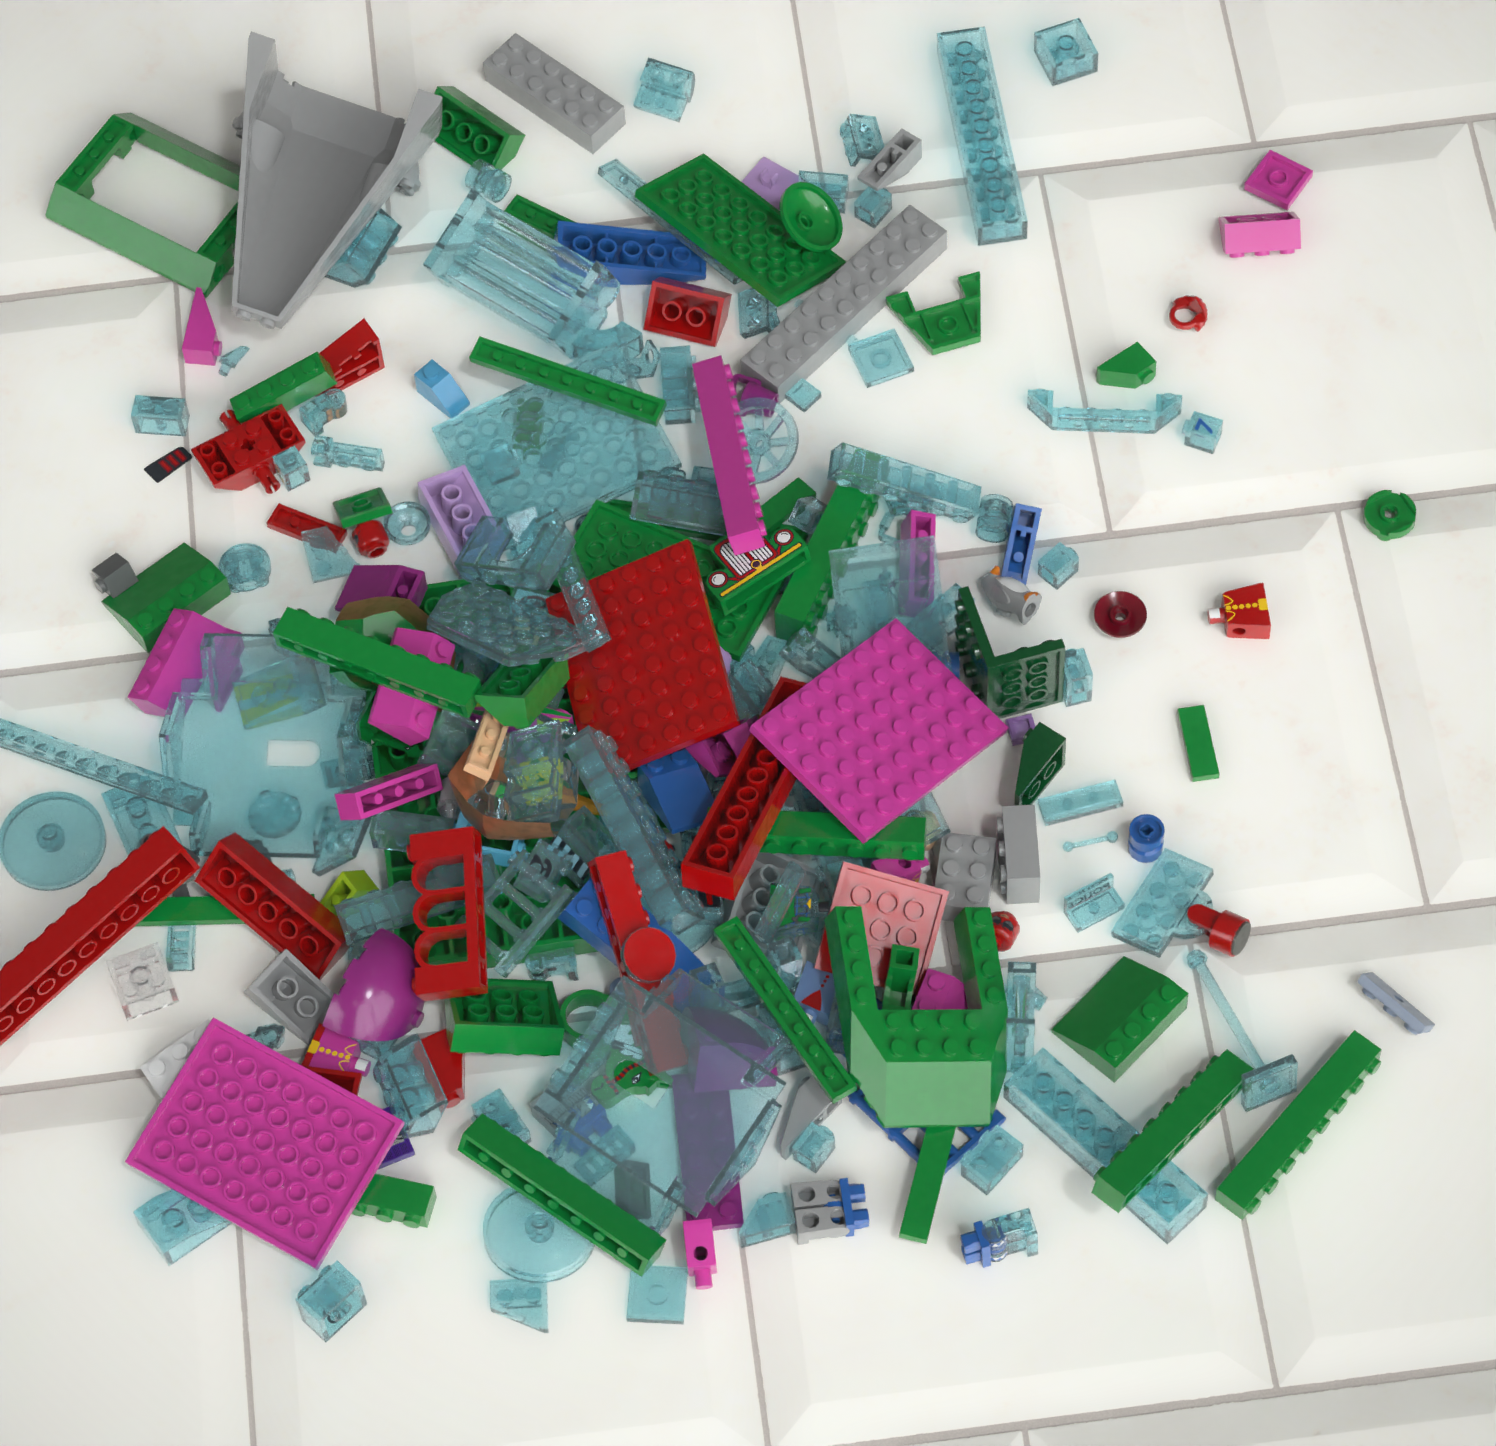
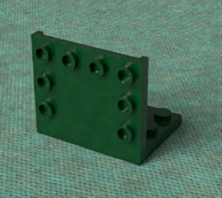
(1010, 681)

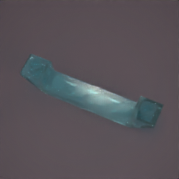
(1104, 420)

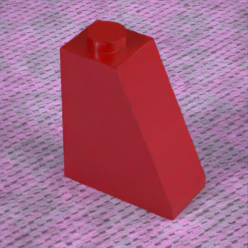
(447, 1066)

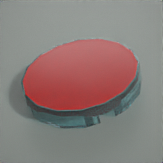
(648, 955)

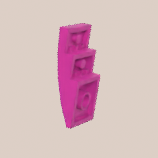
(714, 755)

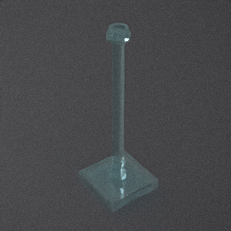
(1266, 1081)

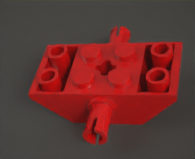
(246, 450)

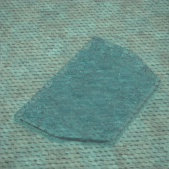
(503, 626)

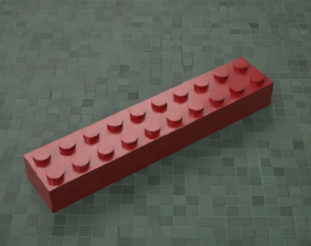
(740, 814)
(91, 928)

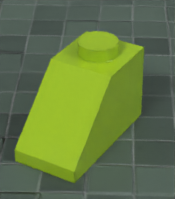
(348, 885)

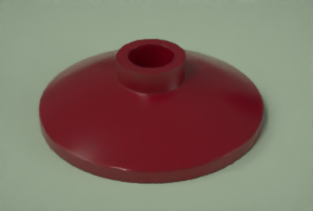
(1120, 605)

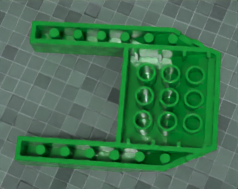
(923, 1063)

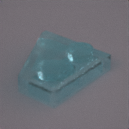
(521, 1302)

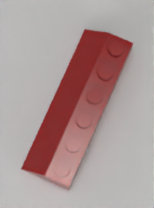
(273, 904)

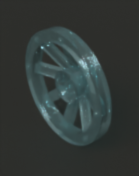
(758, 434)

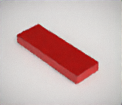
(293, 522)

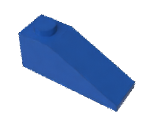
(1021, 542)

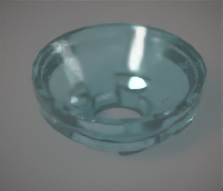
(405, 515)

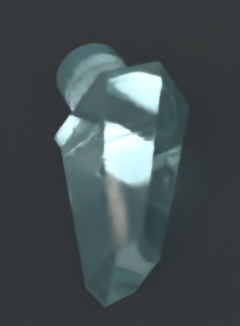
(231, 359)

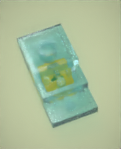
(535, 773)

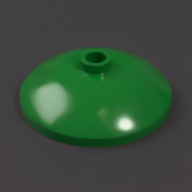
(811, 217)

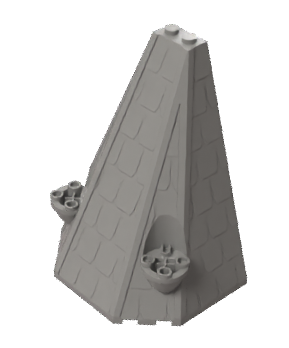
(311, 181)

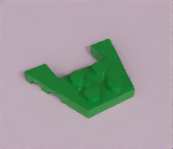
(944, 325)

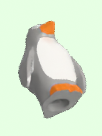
(1010, 596)

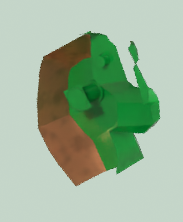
(379, 618)

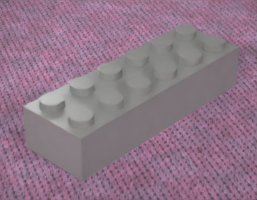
(554, 93)

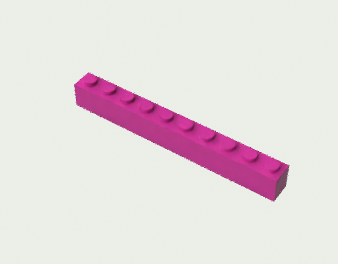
(728, 455)

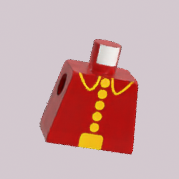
(1243, 613)

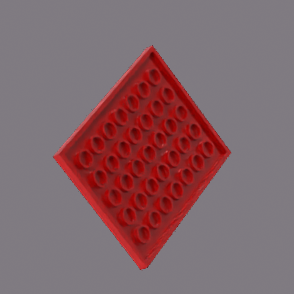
(663, 669)

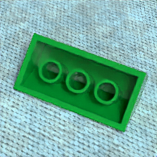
(475, 131)
(522, 692)

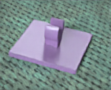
(770, 180)

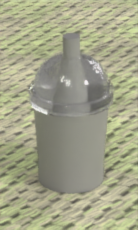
(448, 804)

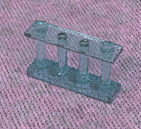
(541, 917)
(1020, 1020)

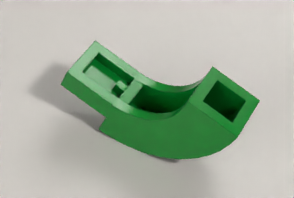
(900, 978)

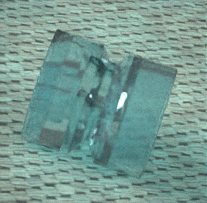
(488, 180)
(994, 518)

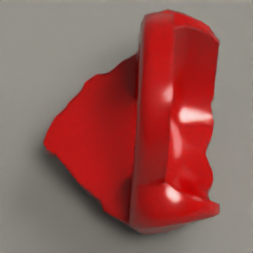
(1194, 304)

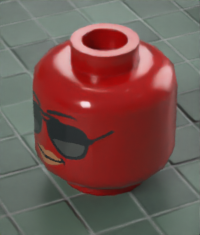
(370, 538)
(1005, 929)

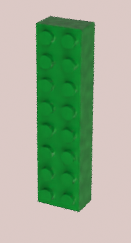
(811, 585)

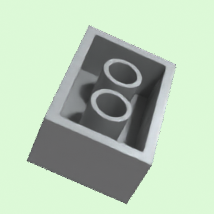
(1018, 854)
(965, 871)

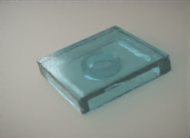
(880, 358)
(658, 1295)

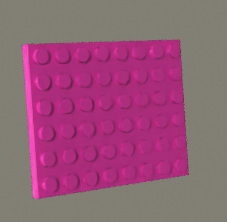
(878, 730)
(265, 1143)

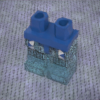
(1000, 1238)

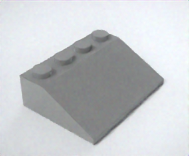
(755, 893)

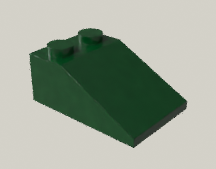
(1040, 762)

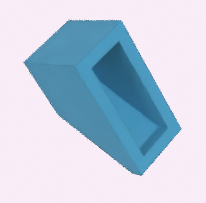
(440, 389)

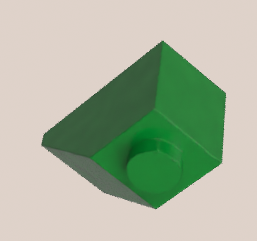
(1128, 368)

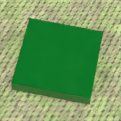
(362, 507)

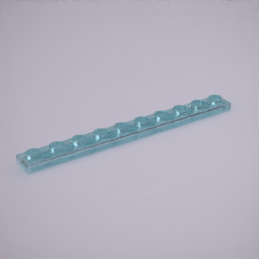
(101, 768)

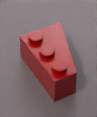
(354, 356)

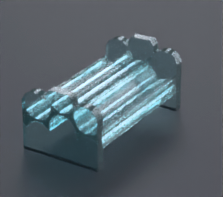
(522, 274)

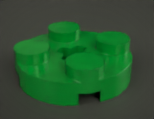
(1385, 527)

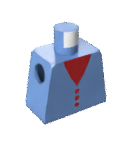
(815, 993)

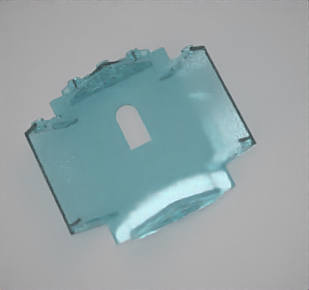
(221, 733)
(705, 1124)

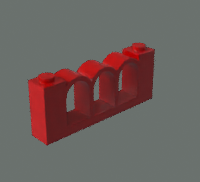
(458, 978)

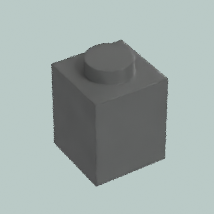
(114, 575)

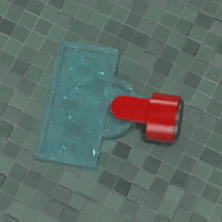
(1176, 906)

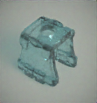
(749, 689)

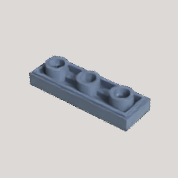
(1395, 1004)

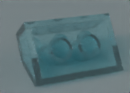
(366, 252)
(411, 1087)

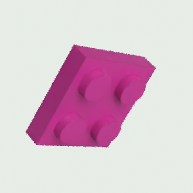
(1278, 180)

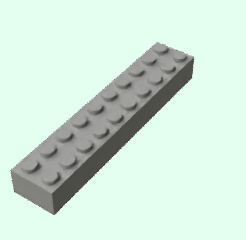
(845, 302)

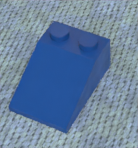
(676, 790)

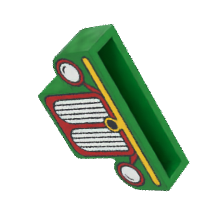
(753, 572)

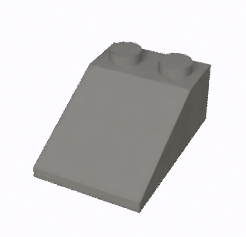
(291, 995)

